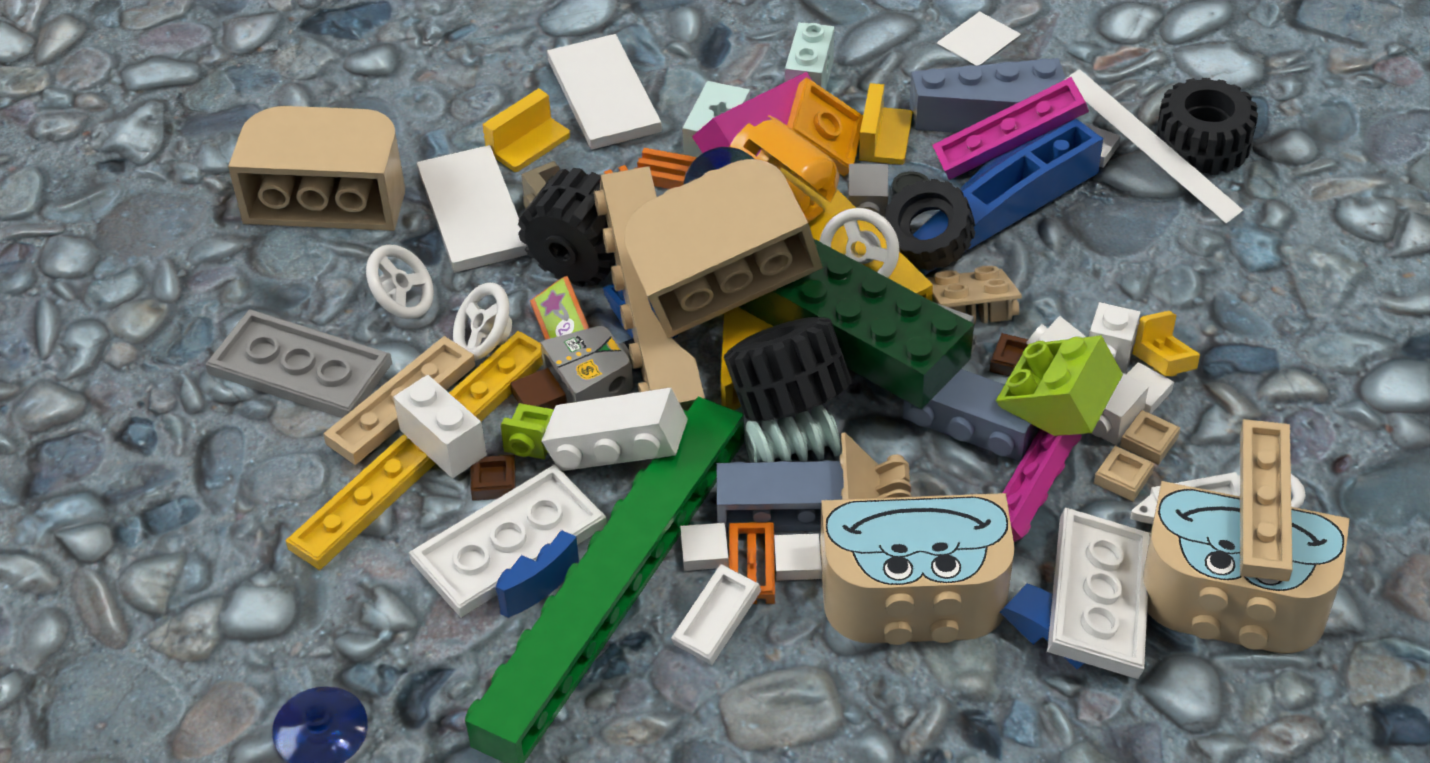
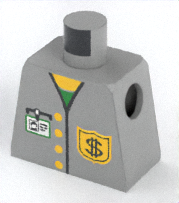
(589, 364)

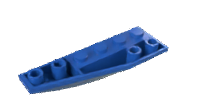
(1024, 180)

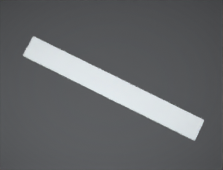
(1156, 148)

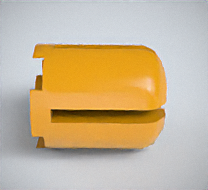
(794, 154)

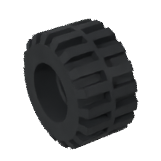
(1208, 124)

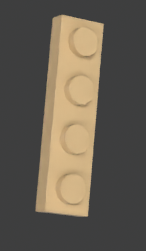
(376, 416)
(1265, 500)

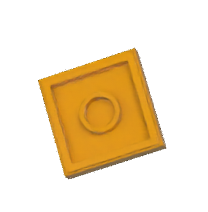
(826, 123)

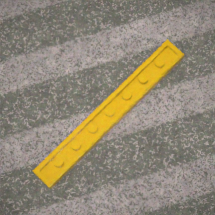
(404, 462)

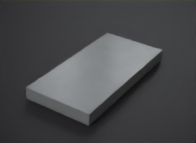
(299, 363)

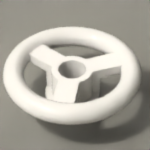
(869, 239)
(392, 285)
(488, 325)

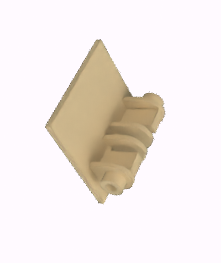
(986, 287)
(869, 479)

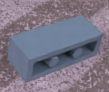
(970, 413)
(777, 493)

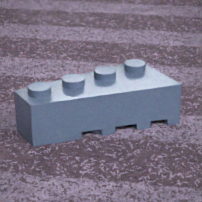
(968, 94)

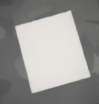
(978, 38)

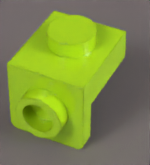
(525, 431)

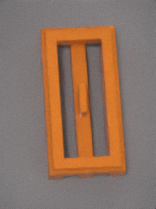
(666, 168)
(751, 529)

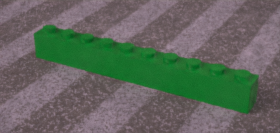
(601, 588)

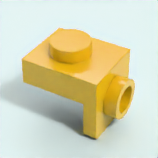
(1160, 349)

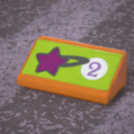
(558, 310)

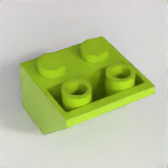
(1062, 384)

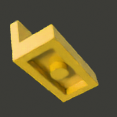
(883, 130)
(524, 131)

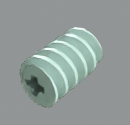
(792, 437)

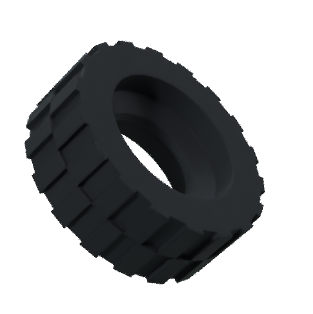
(925, 197)

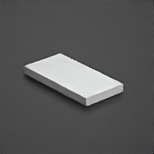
(604, 91)
(472, 208)
(474, 552)
(1099, 594)

